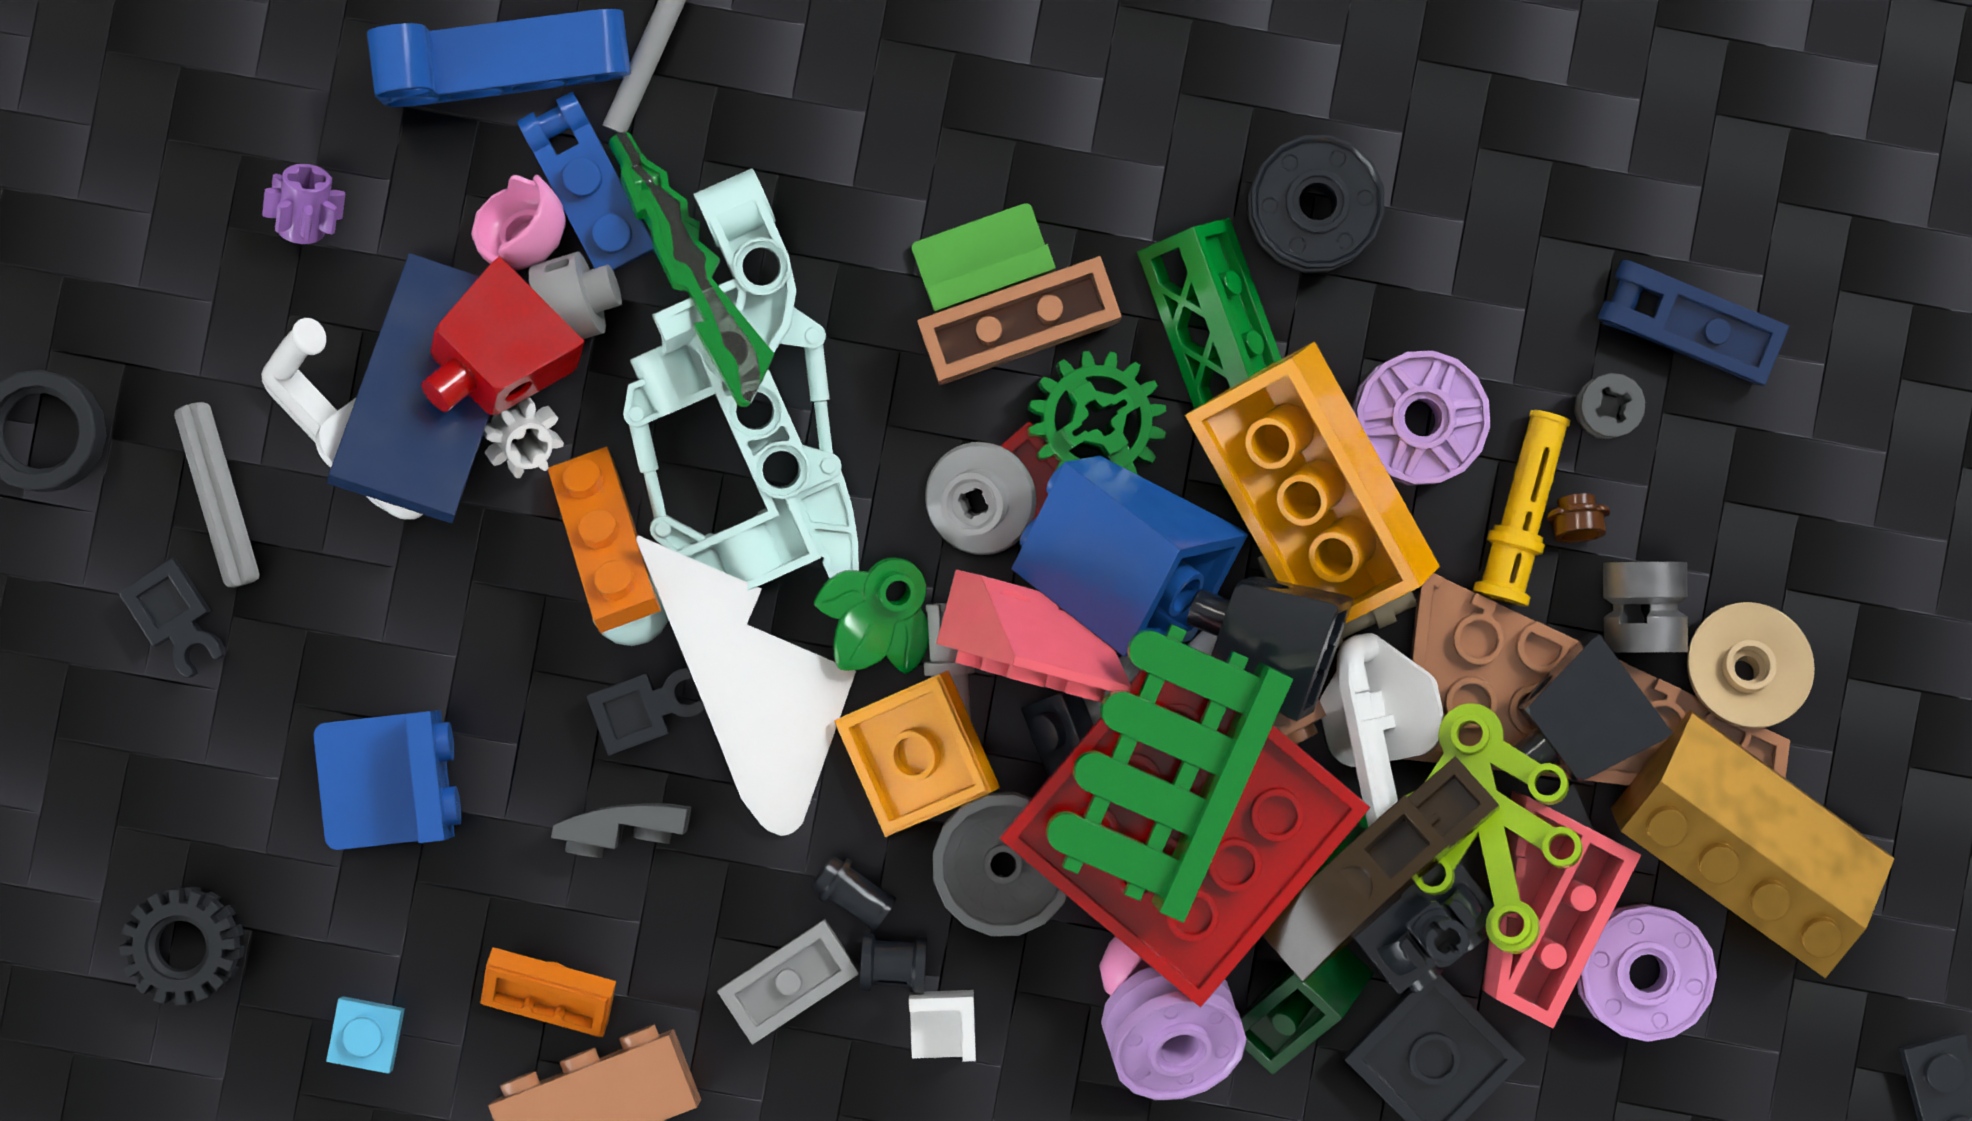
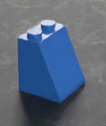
(1123, 551)

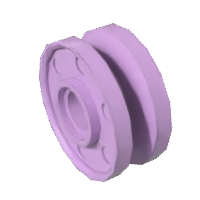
(1458, 409)
(1684, 978)
(1167, 1042)

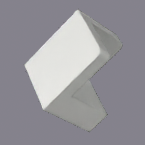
(943, 1024)

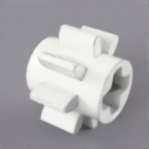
(531, 448)

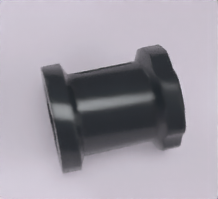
(893, 963)

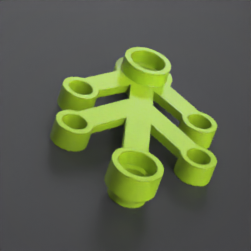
(1492, 833)

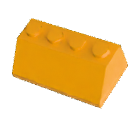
(1313, 484)

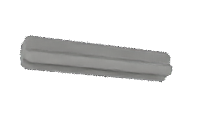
(216, 494)

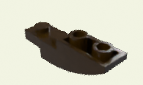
(1379, 868)

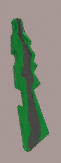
(689, 266)

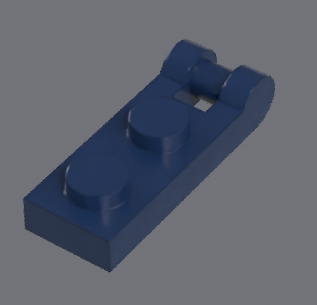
(1695, 323)

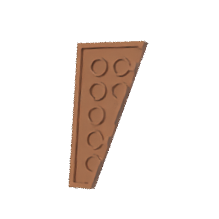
(1499, 656)

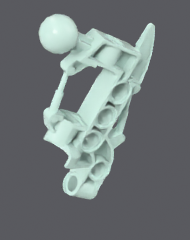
(800, 519)

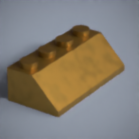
(1755, 843)

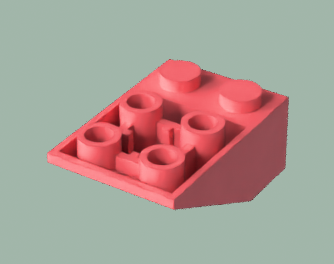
(1026, 638)

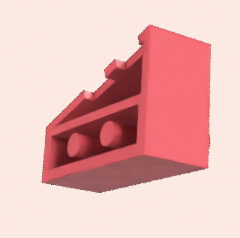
(1571, 911)

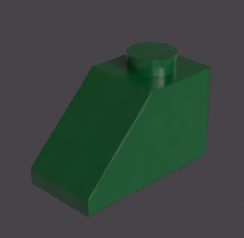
(1296, 1013)

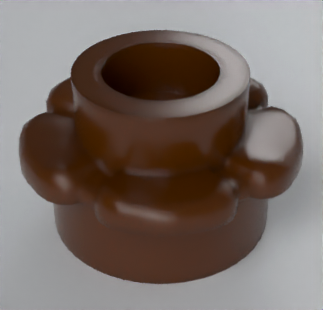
(1578, 518)

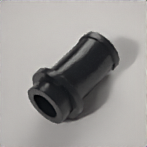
(853, 892)

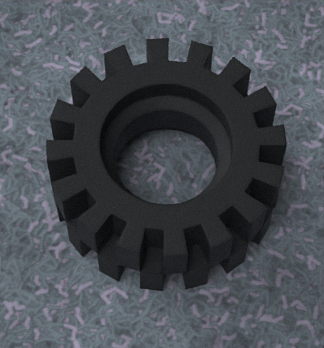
(144, 955)

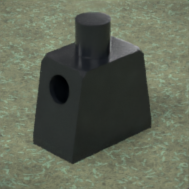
(1280, 627)
(1589, 713)

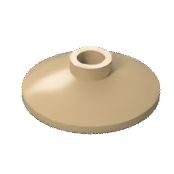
(1773, 649)

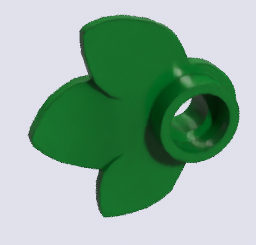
(872, 624)

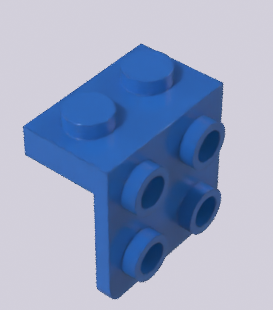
(386, 780)

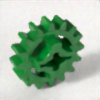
(1082, 394)

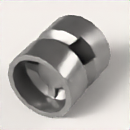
(1651, 583)

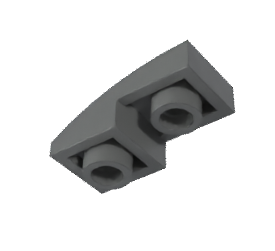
(601, 828)

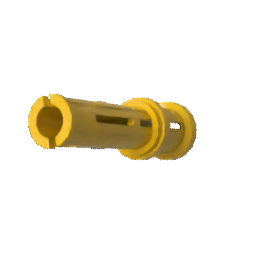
(1517, 538)

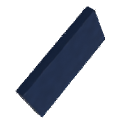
(395, 438)

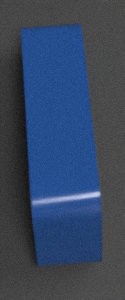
(496, 58)

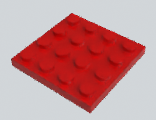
(1273, 845)

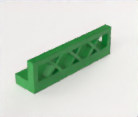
(1223, 294)

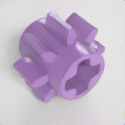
(303, 204)

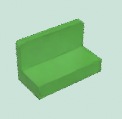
(982, 257)

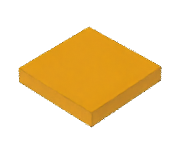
(917, 753)

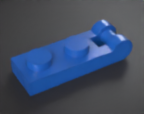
(587, 186)

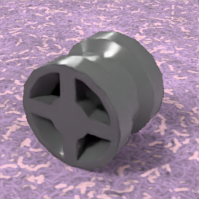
(1598, 412)

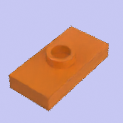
(547, 992)

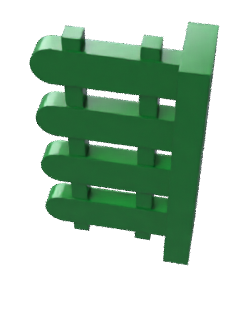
(1171, 805)

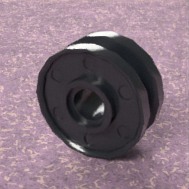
(1321, 165)

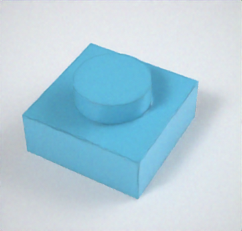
(365, 1034)

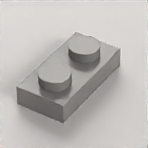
(788, 981)

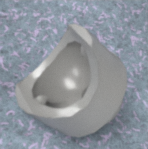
(577, 291)

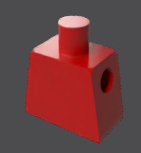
(499, 345)

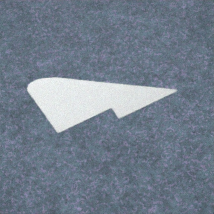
(762, 694)

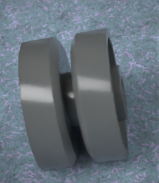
(967, 883)

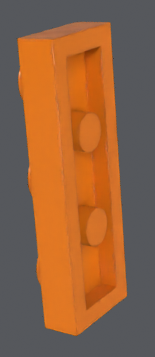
(603, 539)

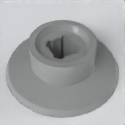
(1005, 488)

